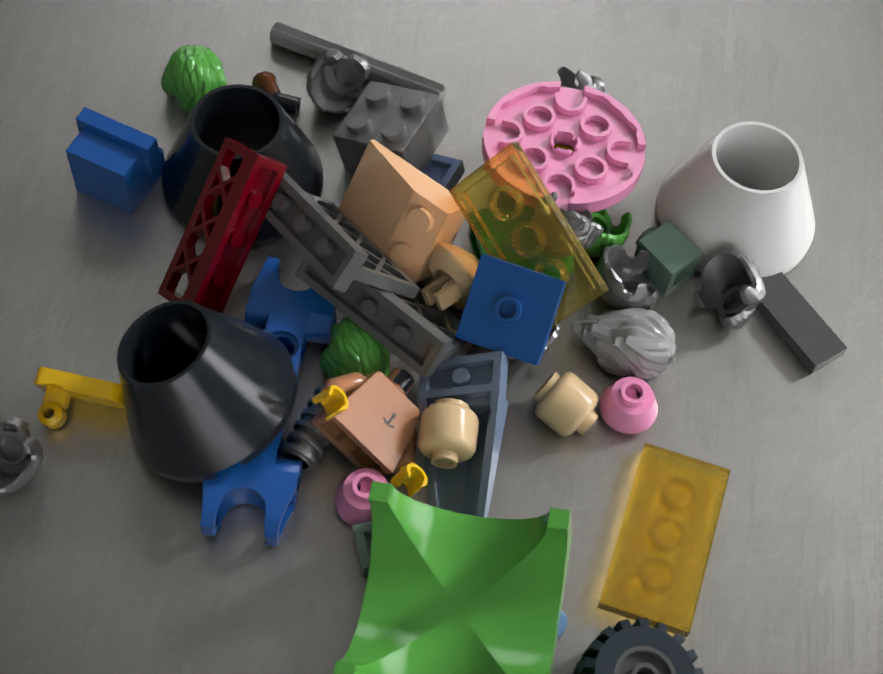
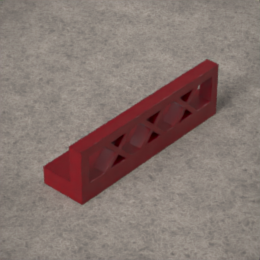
(227, 235)

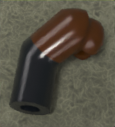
(267, 82)

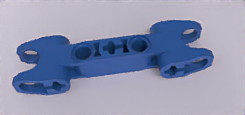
(269, 479)

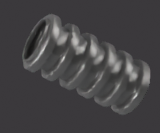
(306, 441)

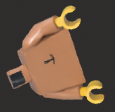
(373, 423)

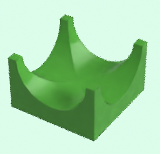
(459, 591)

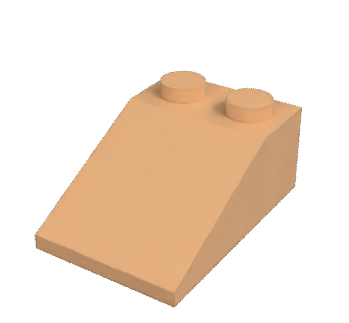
(400, 209)

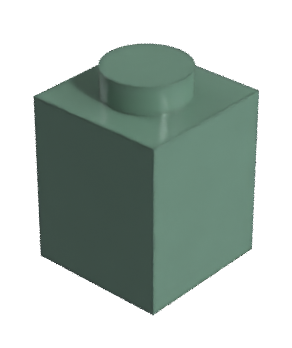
(670, 255)

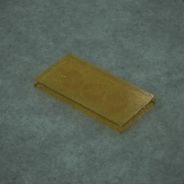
(524, 226)
(665, 539)

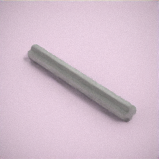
(381, 71)

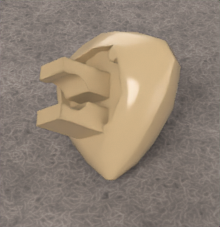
(452, 276)

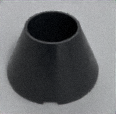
(254, 121)
(202, 389)

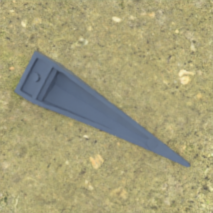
(481, 384)

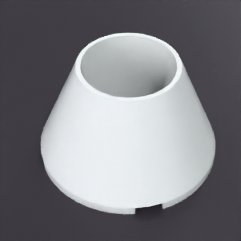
(743, 195)

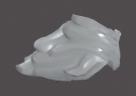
(629, 341)

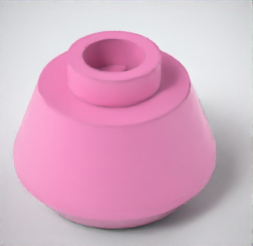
(628, 405)
(353, 495)

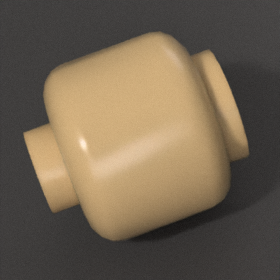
(566, 404)
(448, 433)

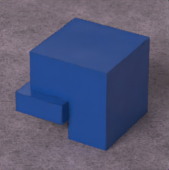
(114, 161)

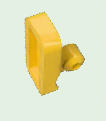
(62, 385)

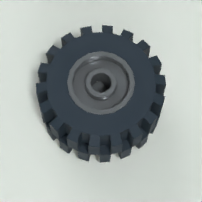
(637, 651)

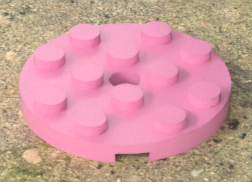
(598, 127)

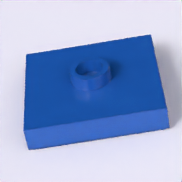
(510, 309)

